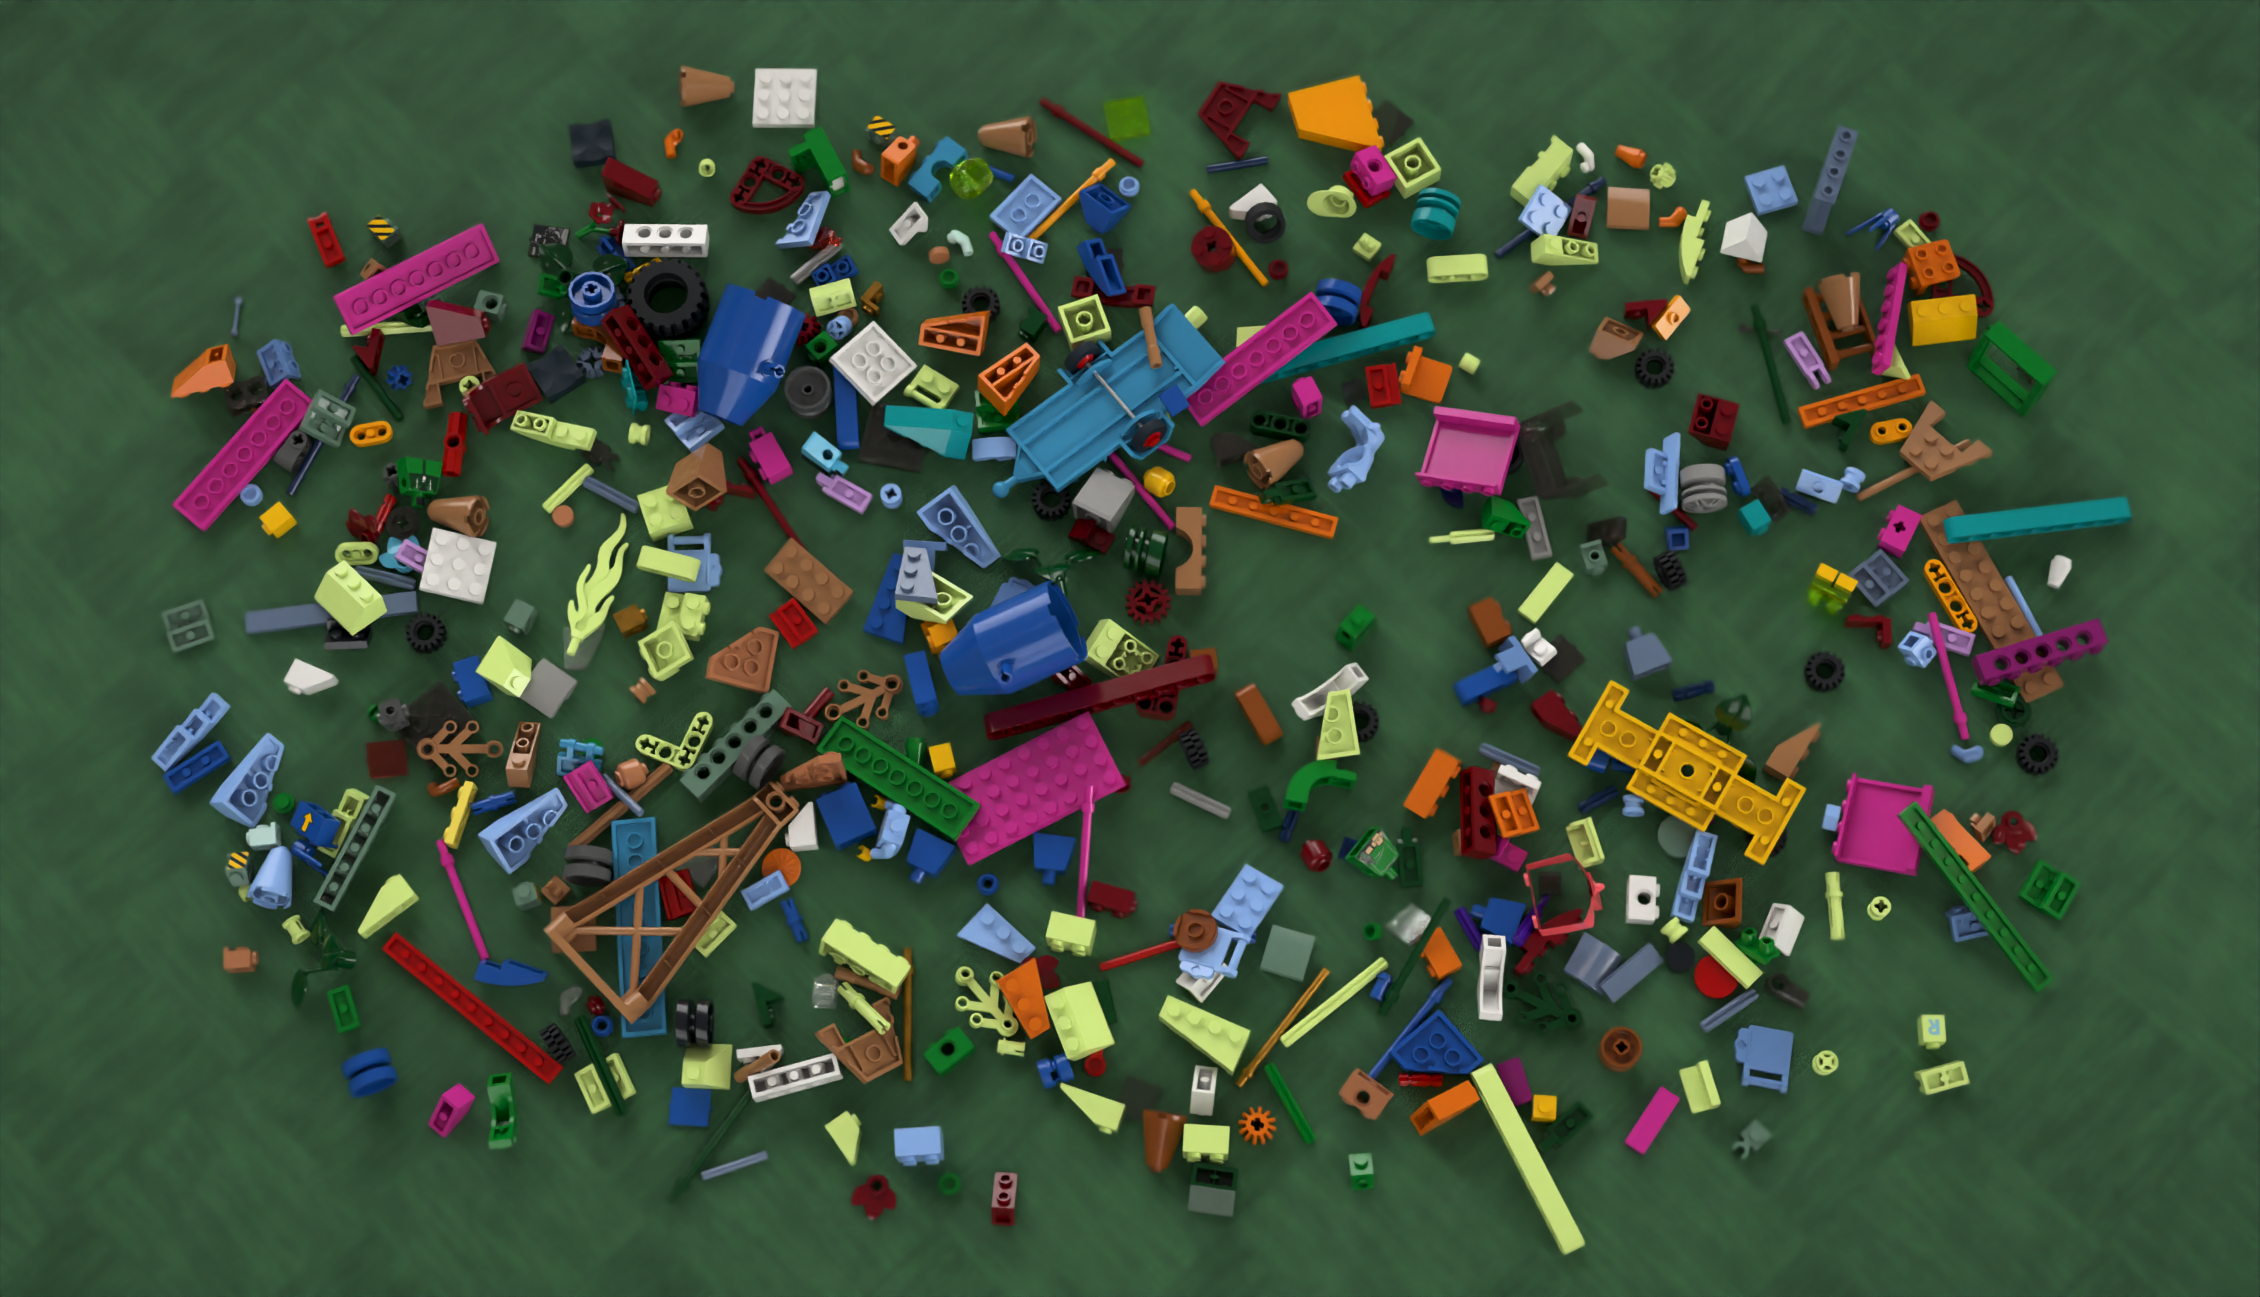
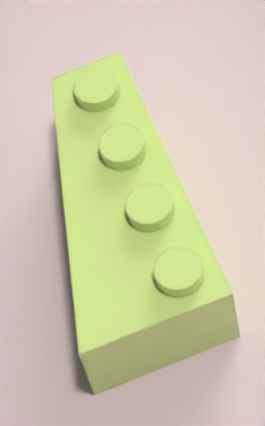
(864, 955)
(1210, 1034)

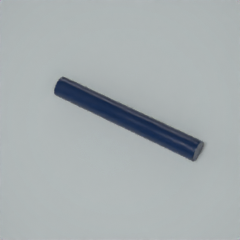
(1237, 164)

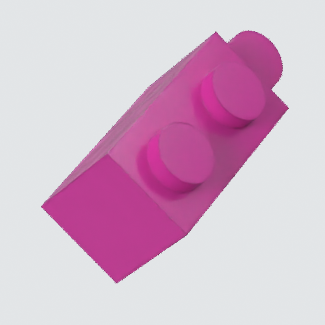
(769, 456)

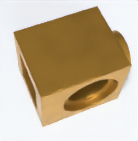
(631, 620)

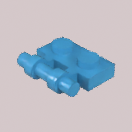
(569, 761)

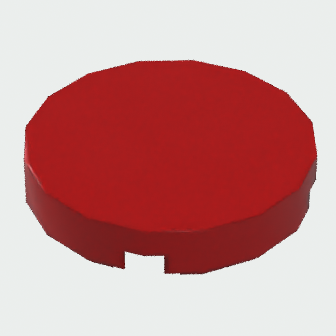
(1713, 979)

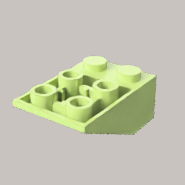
(1117, 651)

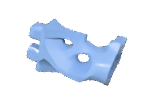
(1356, 462)

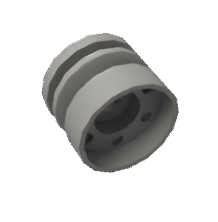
(1703, 488)

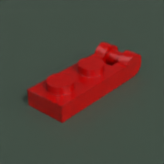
(326, 240)

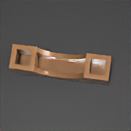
(1189, 575)

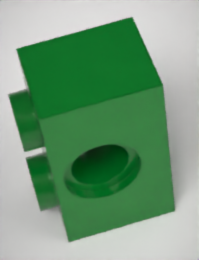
(962, 1049)

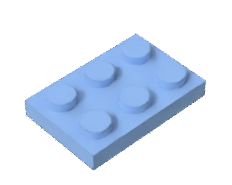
(1025, 207)
(1247, 901)

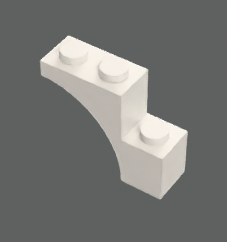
(1314, 702)
(1490, 979)

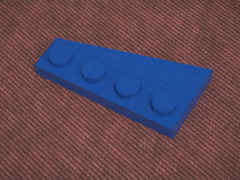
(884, 618)

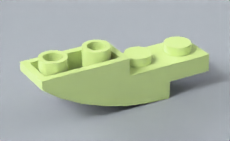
(1691, 243)
(553, 432)

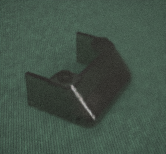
(1538, 447)

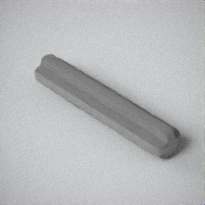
(814, 263)
(1200, 800)

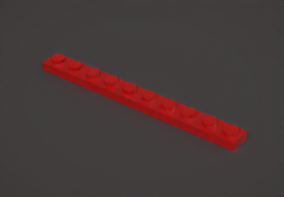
(472, 1008)

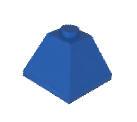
(1102, 207)

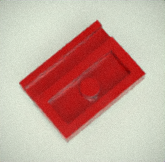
(1362, 194)
(1383, 385)
(793, 623)
(675, 902)

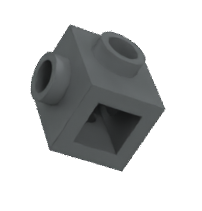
(393, 714)

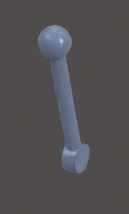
(238, 301)

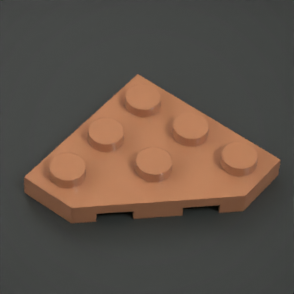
(746, 661)
(817, 772)

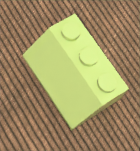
(349, 598)
(1079, 1020)

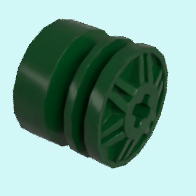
(1145, 550)

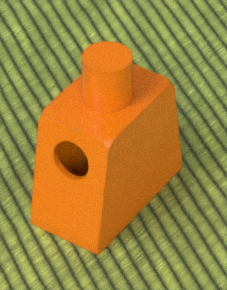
(899, 159)

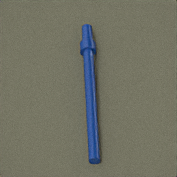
(1435, 997)

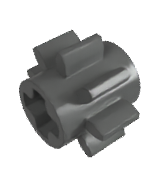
(390, 475)

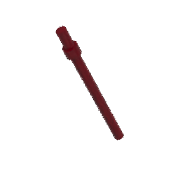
(1059, 112)
(752, 477)

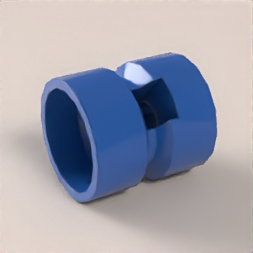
(1061, 1064)

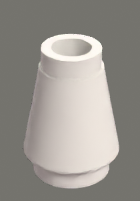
(2058, 571)

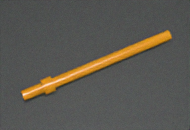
(1097, 176)
(1205, 208)

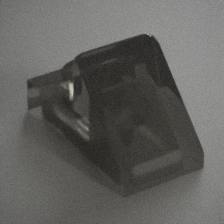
(1609, 531)

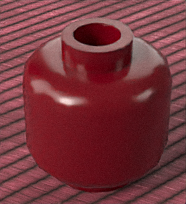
(1316, 855)

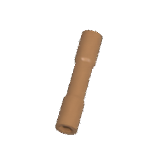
(1152, 347)
(851, 977)
(764, 1061)

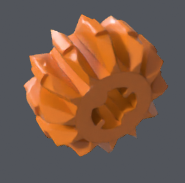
(1249, 1129)

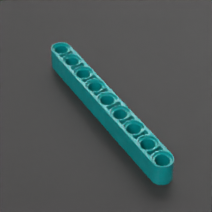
(1358, 344)
(2037, 520)

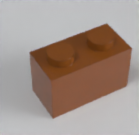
(1489, 622)

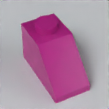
(451, 1109)

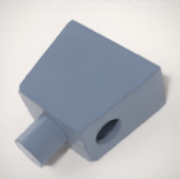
(1645, 654)

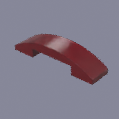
(1383, 272)
(1135, 297)

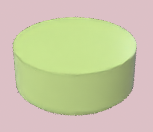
(2001, 735)

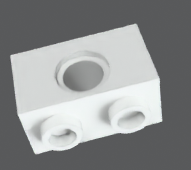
(1636, 912)

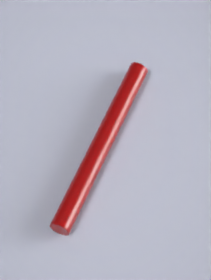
(1135, 956)

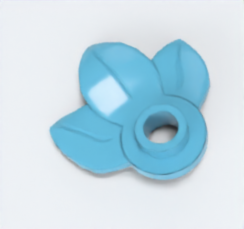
(393, 546)

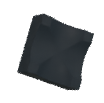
(592, 143)
(556, 374)

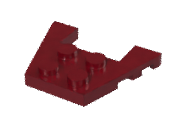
(1227, 108)

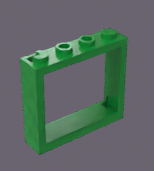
(1999, 380)

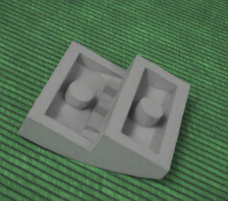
(548, 688)

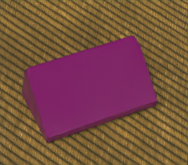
(537, 332)
(1515, 1081)

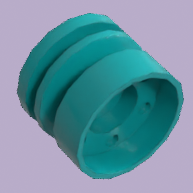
(1435, 213)

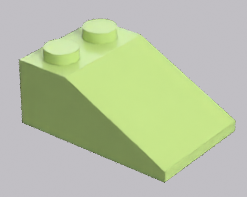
(950, 602)

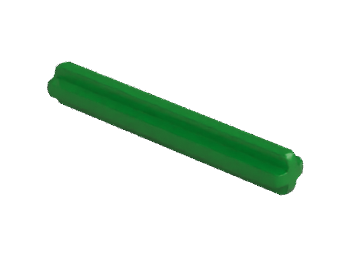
(1289, 1103)

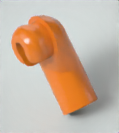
(671, 142)
(1675, 219)

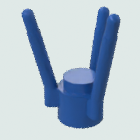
(1884, 220)
(305, 851)

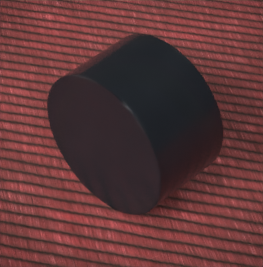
(1679, 958)

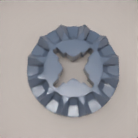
(586, 368)

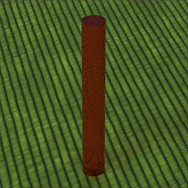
(1164, 744)

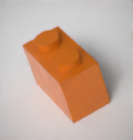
(1440, 956)

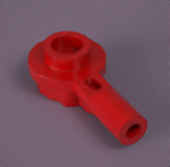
(1095, 1064)

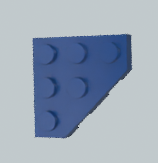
(1436, 1049)

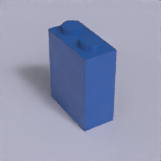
(921, 683)
(846, 815)

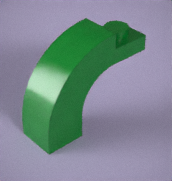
(1314, 775)
(503, 1111)

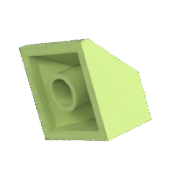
(506, 667)
(708, 1067)

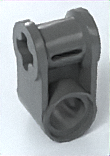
(293, 453)

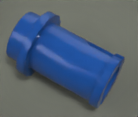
(1381, 986)

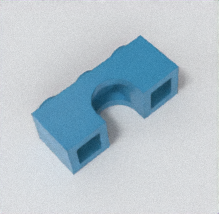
(946, 154)

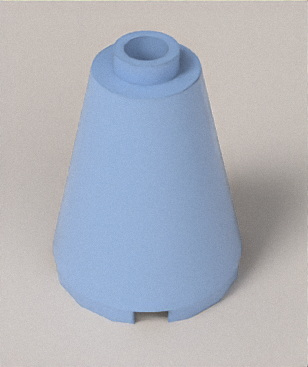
(274, 880)

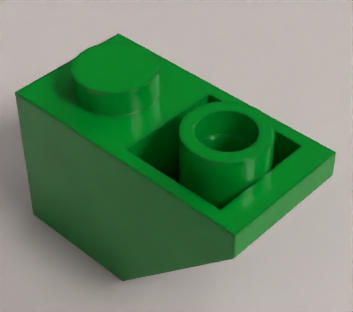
(1503, 518)

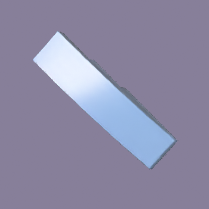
(191, 732)
(1693, 876)

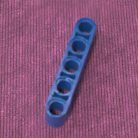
(846, 413)

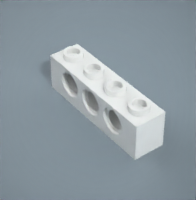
(665, 240)
(795, 1077)

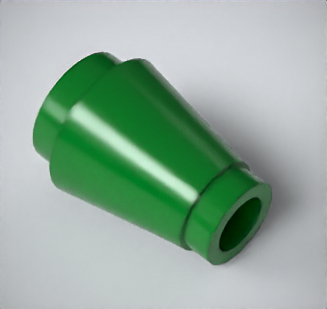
(915, 749)

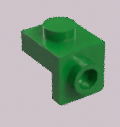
(550, 287)
(1361, 1171)

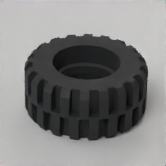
(665, 275)

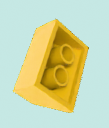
(1942, 320)

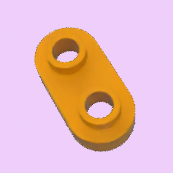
(1891, 431)
(372, 433)

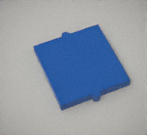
(690, 1107)

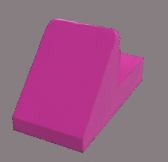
(1508, 854)

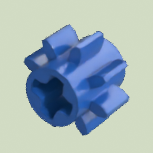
(399, 377)

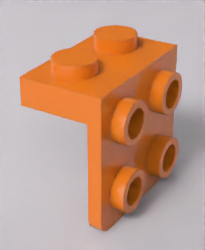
(1930, 265)
(1424, 377)

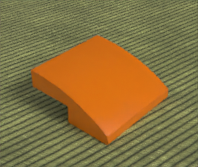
(1513, 813)

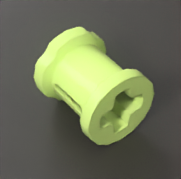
(1874, 913)
(296, 929)

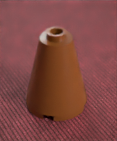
(1161, 1137)

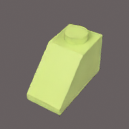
(846, 1135)

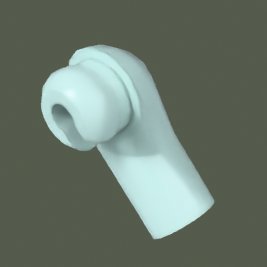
(962, 239)

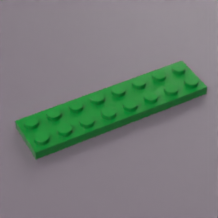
(900, 778)

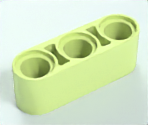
(1457, 268)
(668, 564)

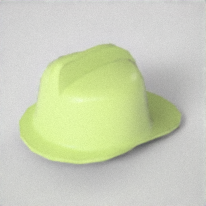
(1333, 202)

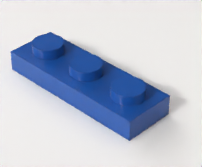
(196, 767)

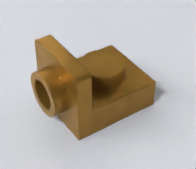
(872, 297)

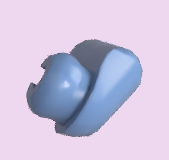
(1968, 755)

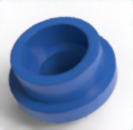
(987, 878)
(602, 1019)

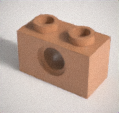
(1378, 1094)

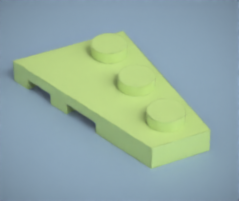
(1338, 728)

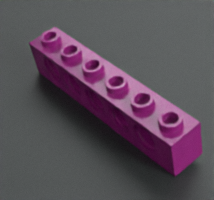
(2089, 631)

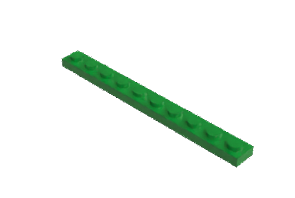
(1975, 897)

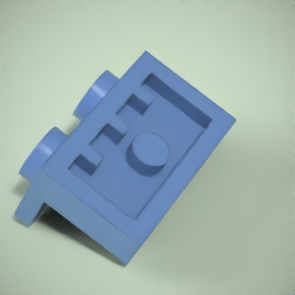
(278, 362)
(1964, 924)

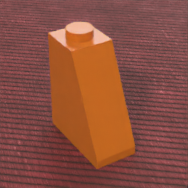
(1444, 1107)

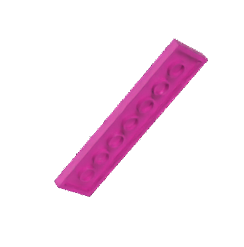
(416, 279)
(1261, 357)
(243, 456)

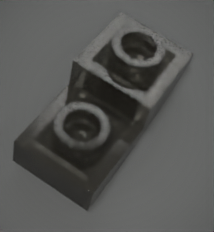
(1771, 499)

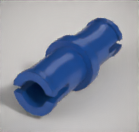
(493, 802)
(794, 920)

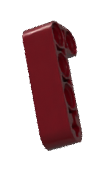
(1170, 699)

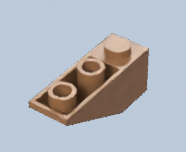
(1787, 754)
(523, 755)

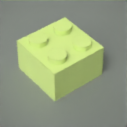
(1413, 167)
(1084, 321)
(664, 514)
(1071, 934)
(1206, 1142)

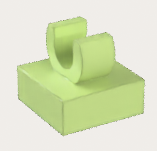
(1366, 247)

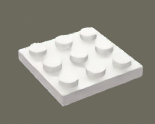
(784, 98)
(873, 363)
(457, 566)

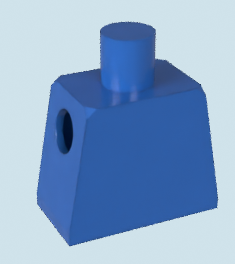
(1052, 855)
(928, 856)
(1499, 918)

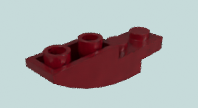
(1536, 943)

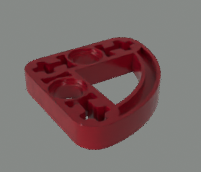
(766, 174)
(1981, 281)

